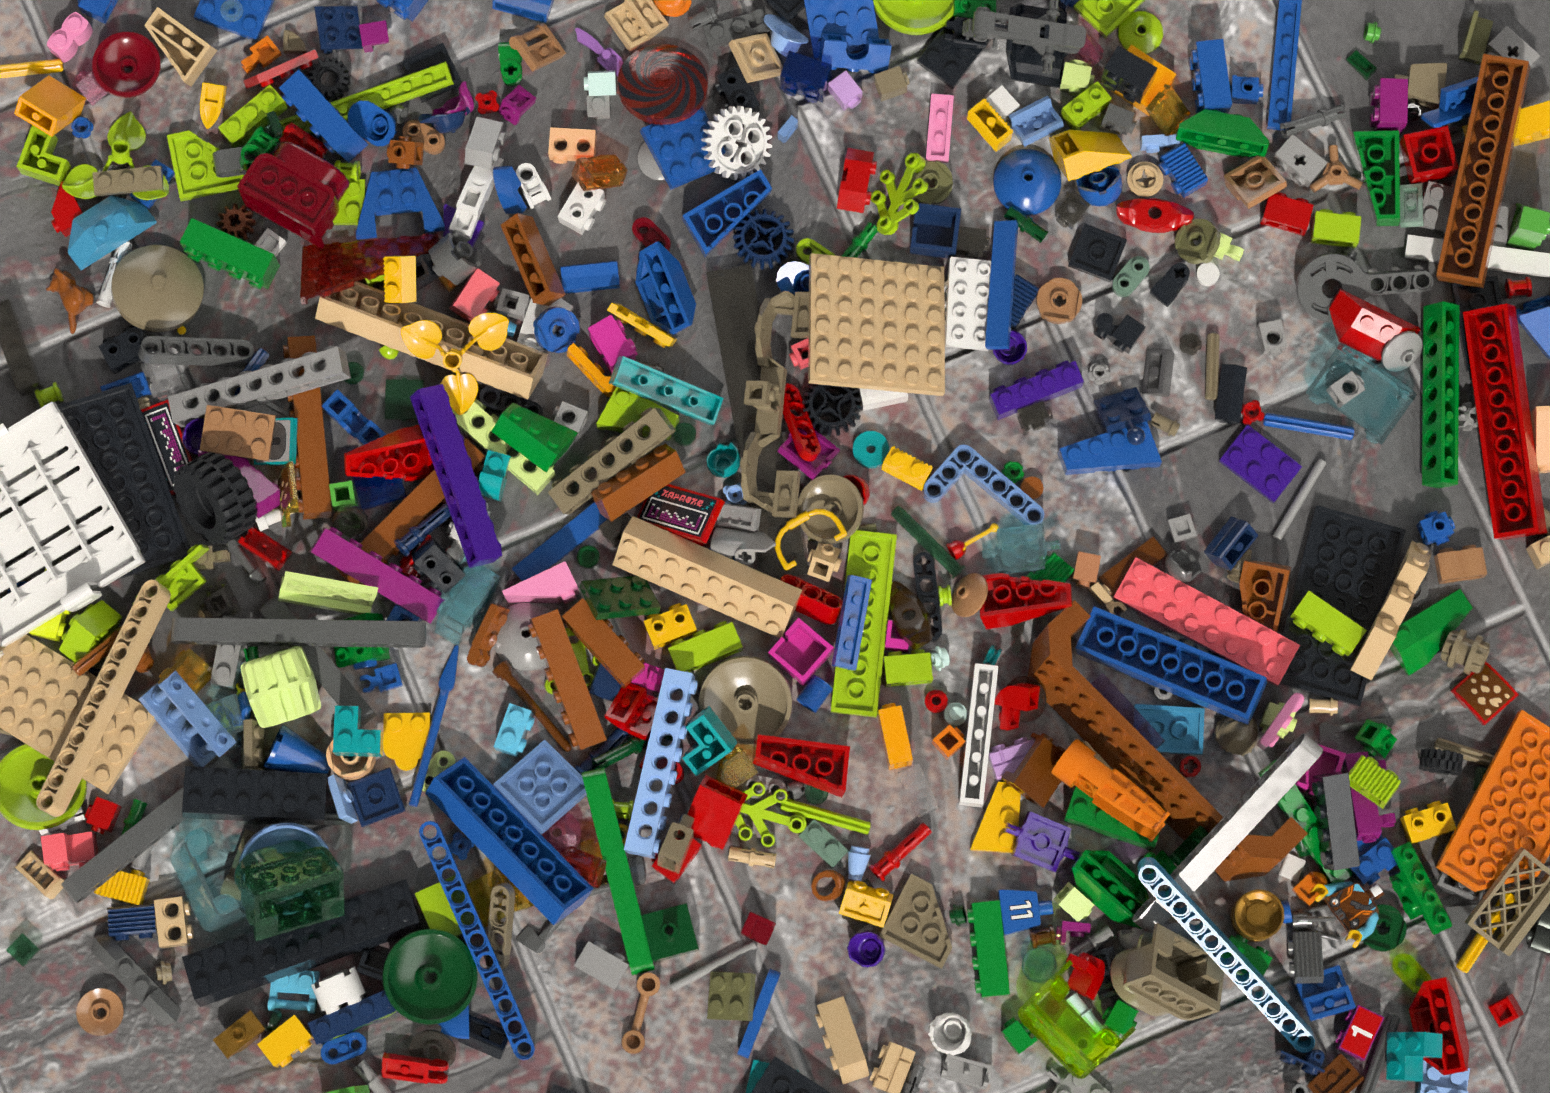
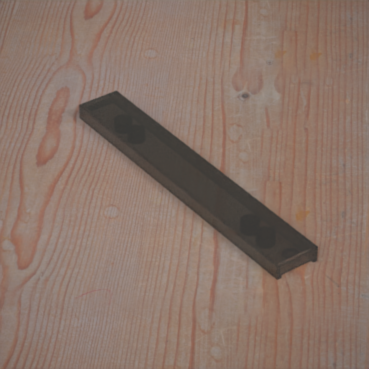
(735, 317)

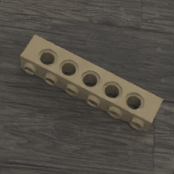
(660, 430)

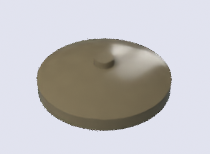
(157, 288)
(748, 698)

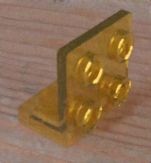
(481, 890)

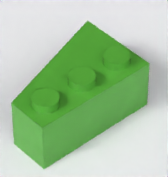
(1528, 227)

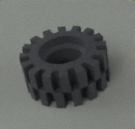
(333, 66)
(1441, 761)

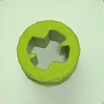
(945, 595)

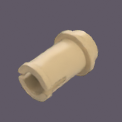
(1323, 706)

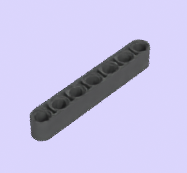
(322, 666)

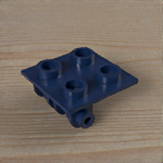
(338, 28)
(1311, 1063)

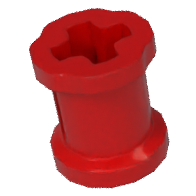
(1518, 287)

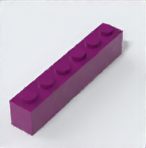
(372, 572)

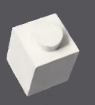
(1002, 102)

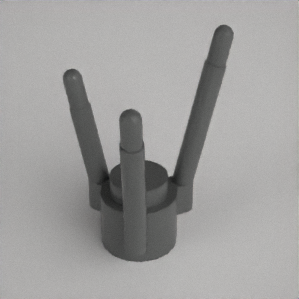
(1302, 920)

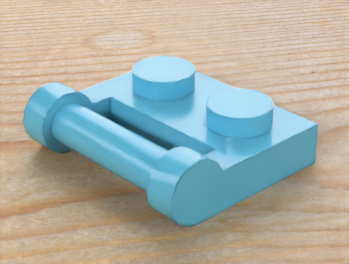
(294, 984)

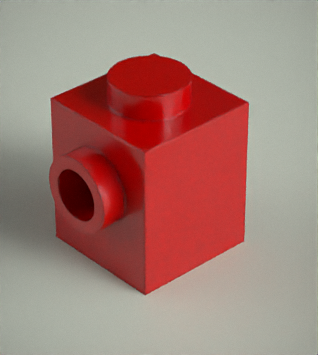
(102, 815)

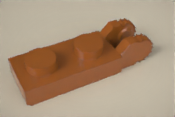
(487, 635)

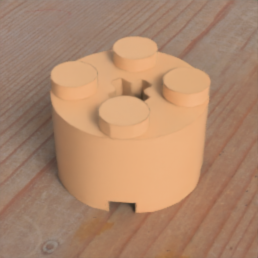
(347, 769)

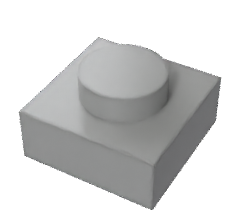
(598, 107)
(1181, 528)

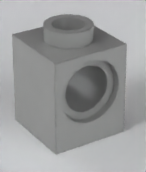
(1271, 328)
(1337, 393)
(580, 416)

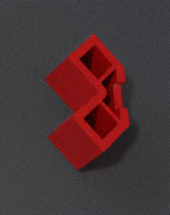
(855, 180)

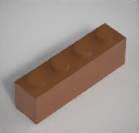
(533, 259)
(638, 482)
(604, 644)

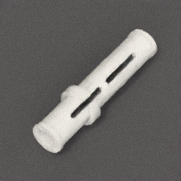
(105, 296)

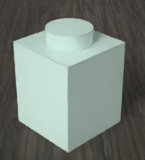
(600, 83)

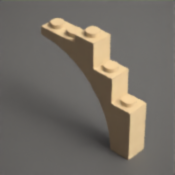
(1393, 610)

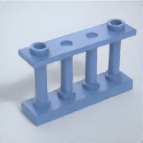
(177, 709)

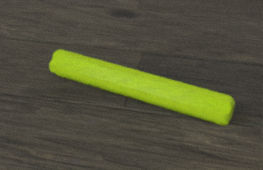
(826, 816)

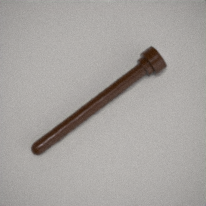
(504, 672)

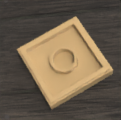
(756, 57)

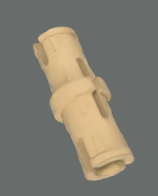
(752, 857)

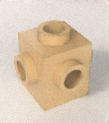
(824, 561)

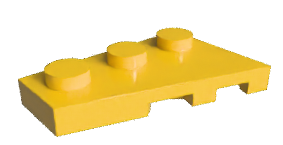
(641, 325)
(1002, 808)

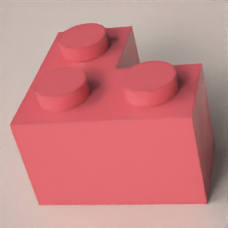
(66, 850)

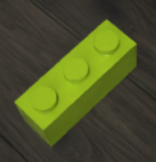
(242, 124)
(1327, 624)
(705, 647)

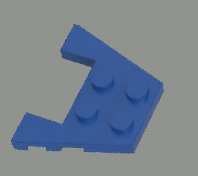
(396, 194)

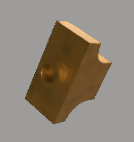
(239, 1035)

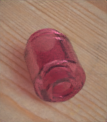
(1091, 51)

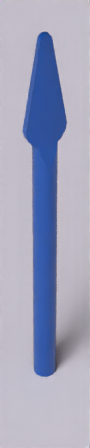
(445, 684)

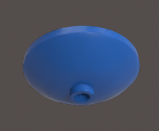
(1027, 196)

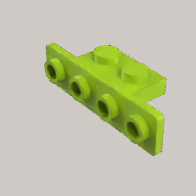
(183, 577)

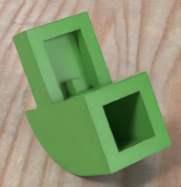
(343, 494)

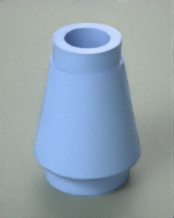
(857, 862)

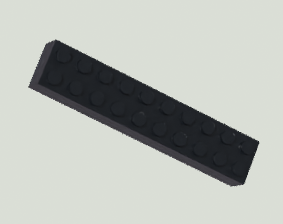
(249, 963)

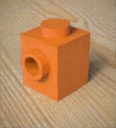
(949, 741)

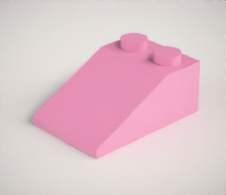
(549, 586)

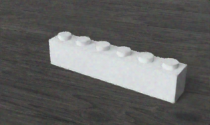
(978, 735)

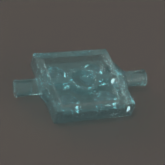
(1021, 549)

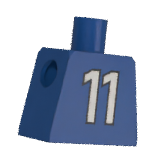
(1021, 910)

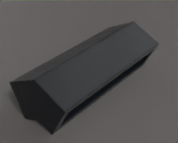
(1230, 394)

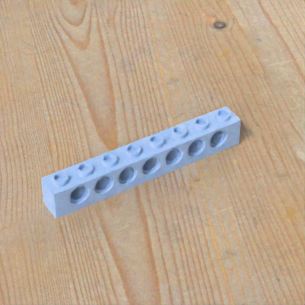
(672, 681)

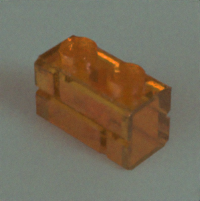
(599, 172)

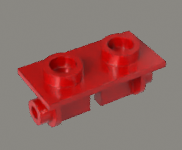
(300, 137)

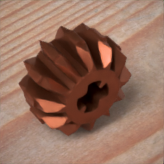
(234, 215)

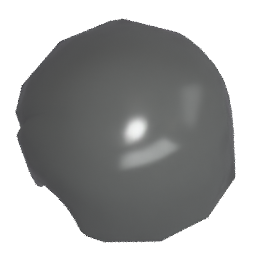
(1182, 565)

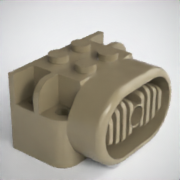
(1168, 976)

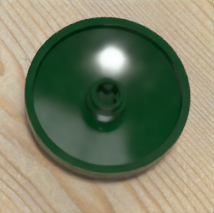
(429, 976)

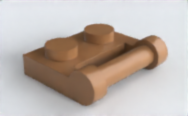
(540, 53)

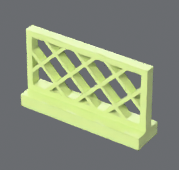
(326, 593)

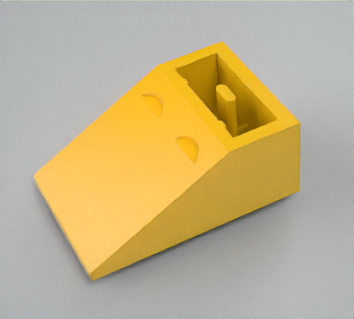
(1086, 152)

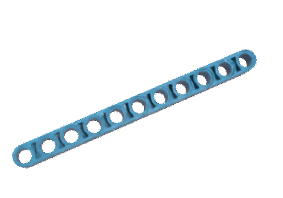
(1228, 965)

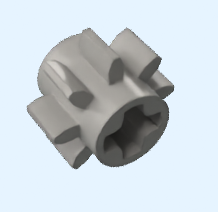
(1468, 416)

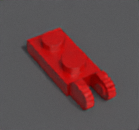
(414, 1069)

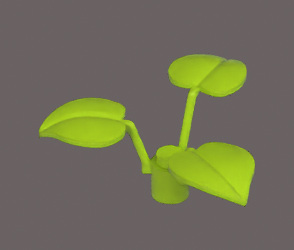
(123, 137)

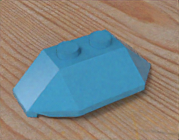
(106, 228)

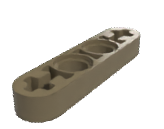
(503, 928)

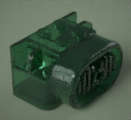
(289, 887)

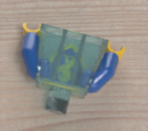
(231, 712)

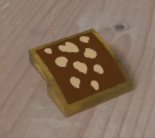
(288, 494)

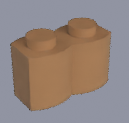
(1460, 565)

